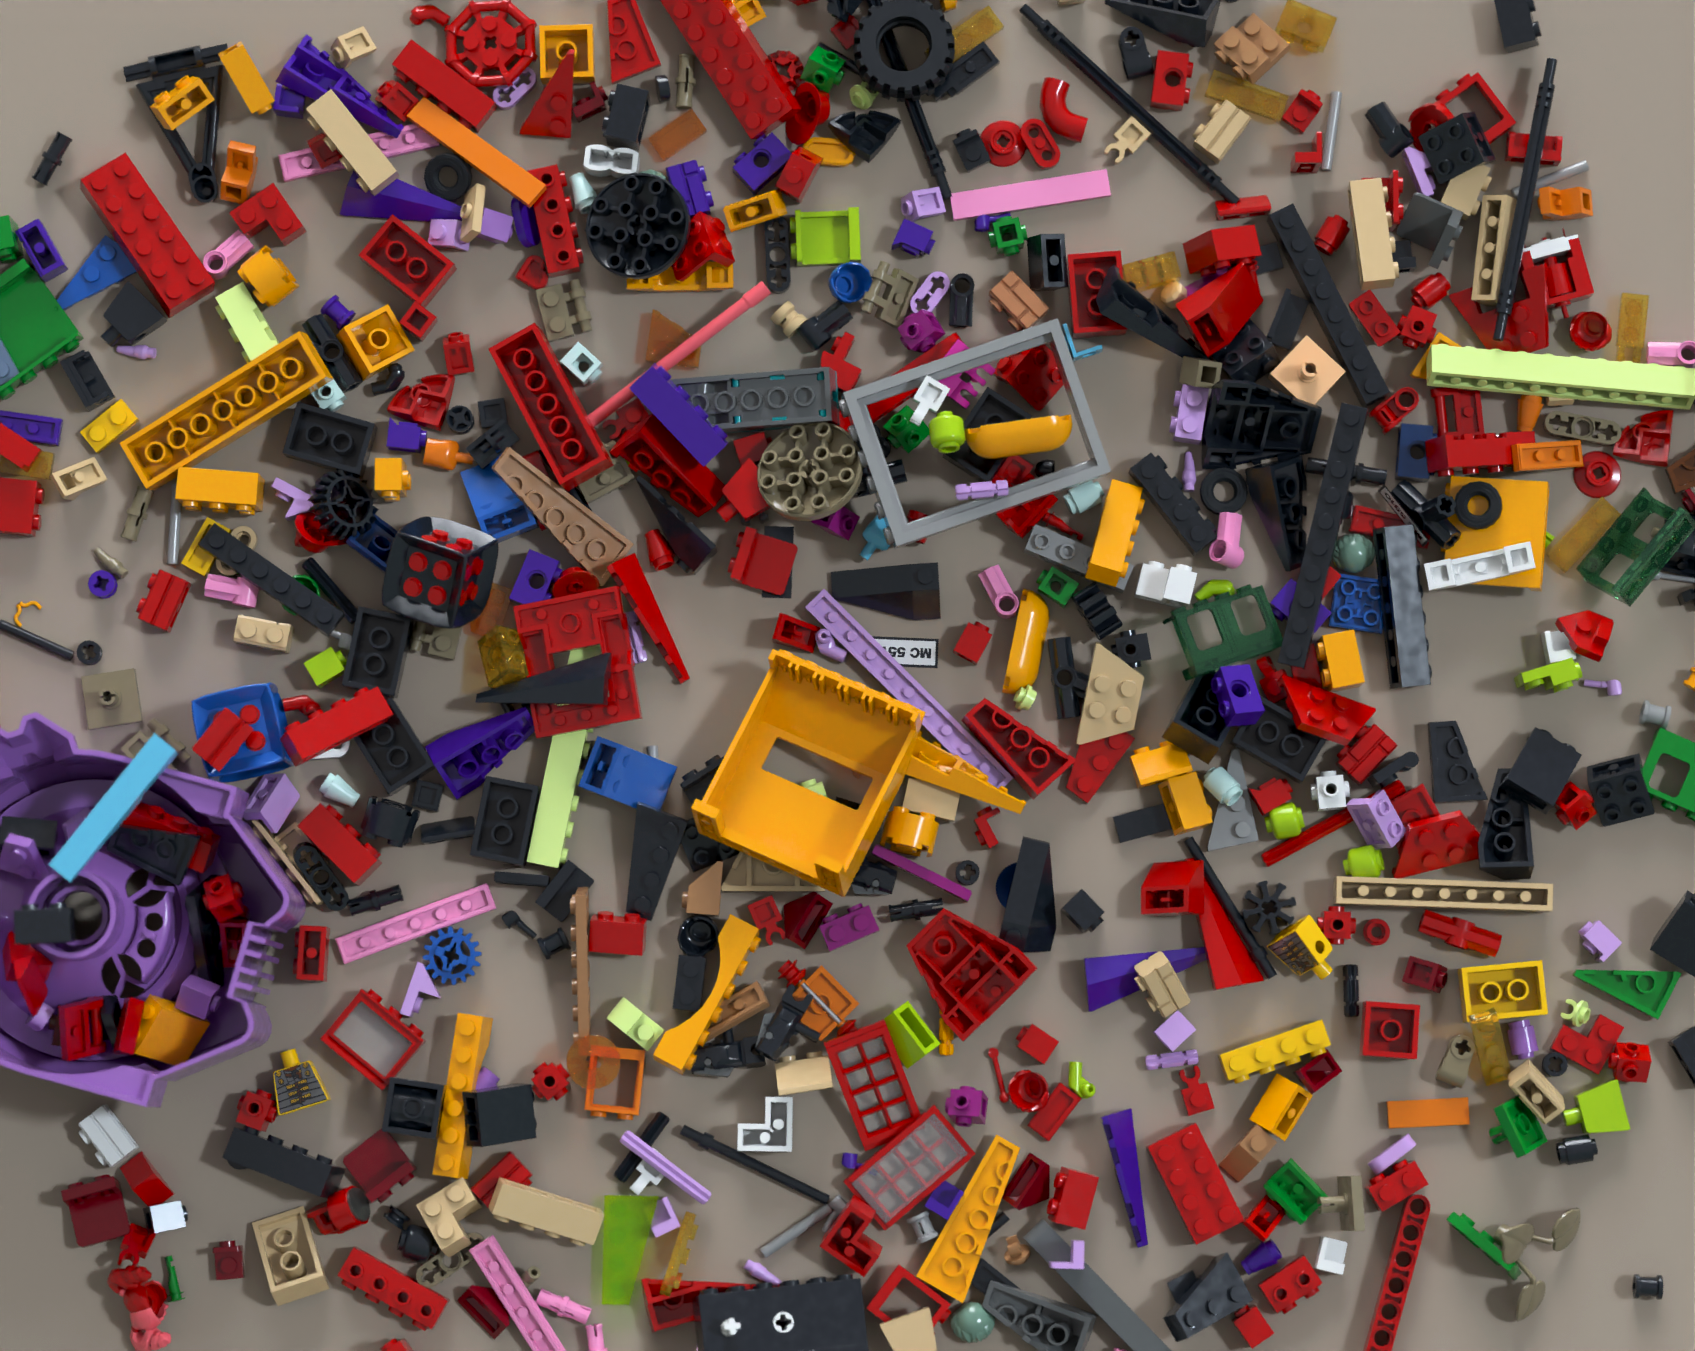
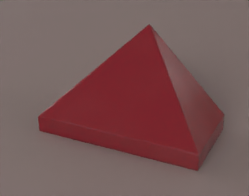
(804, 917)
(1317, 1072)
(1029, 1184)
(486, 1309)

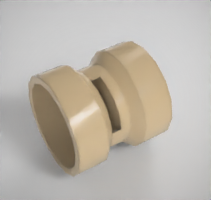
(788, 319)

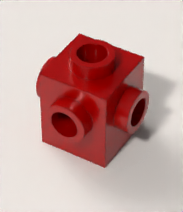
(1423, 321)
(1574, 806)
(223, 897)
(1325, 923)
(1630, 1062)
(559, 1088)
(247, 1110)

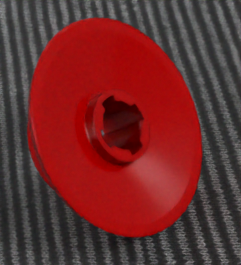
(1001, 155)
(1586, 480)
(574, 581)

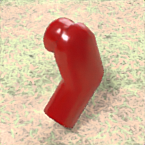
(427, 12)
(302, 703)

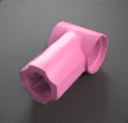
(229, 252)
(1669, 353)
(1226, 547)
(998, 590)
(237, 591)

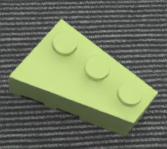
(246, 321)

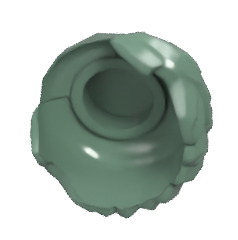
(1353, 553)
(972, 1322)

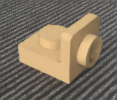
(352, 47)

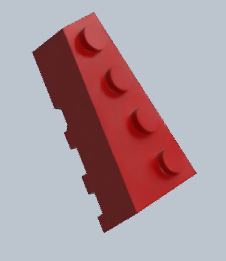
(1472, 453)
(669, 465)
(1017, 748)

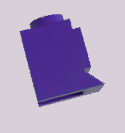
(914, 239)
(406, 437)

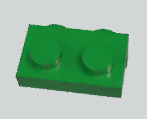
(1294, 1191)

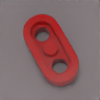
(1042, 143)

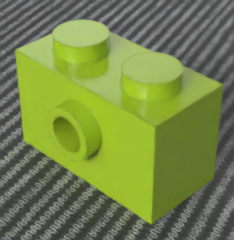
(910, 1044)

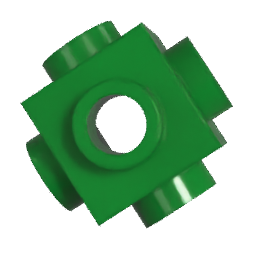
(823, 69)
(1009, 226)
(903, 432)

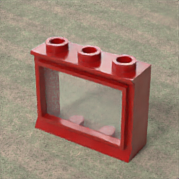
(374, 1038)

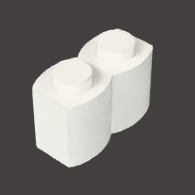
(603, 161)

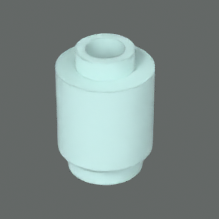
(1083, 497)
(1222, 786)

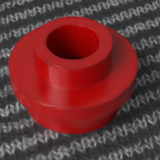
(1382, 925)

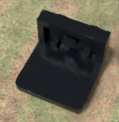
(1248, 355)

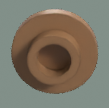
(1016, 1253)

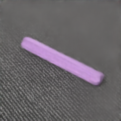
(665, 1167)

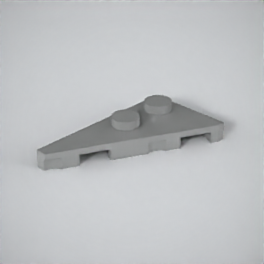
(1234, 823)

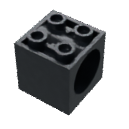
(413, 1108)

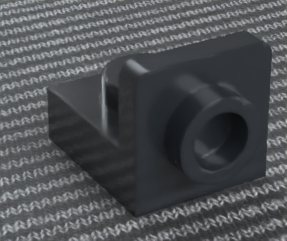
(971, 149)

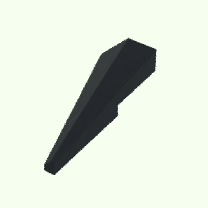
(1134, 311)
(572, 684)

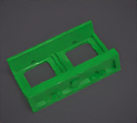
(1679, 748)

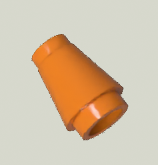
(1528, 412)

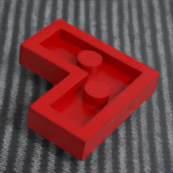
(1592, 1050)

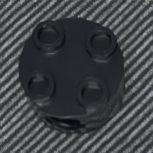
(390, 821)

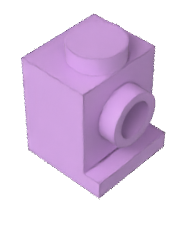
(1599, 940)

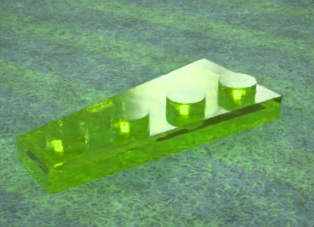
(624, 1241)

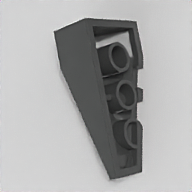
(1038, 1319)

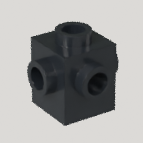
(1141, 644)

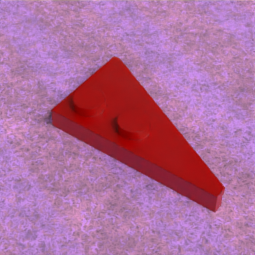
(553, 110)

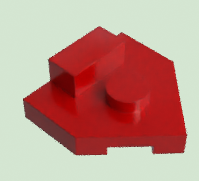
(1586, 632)

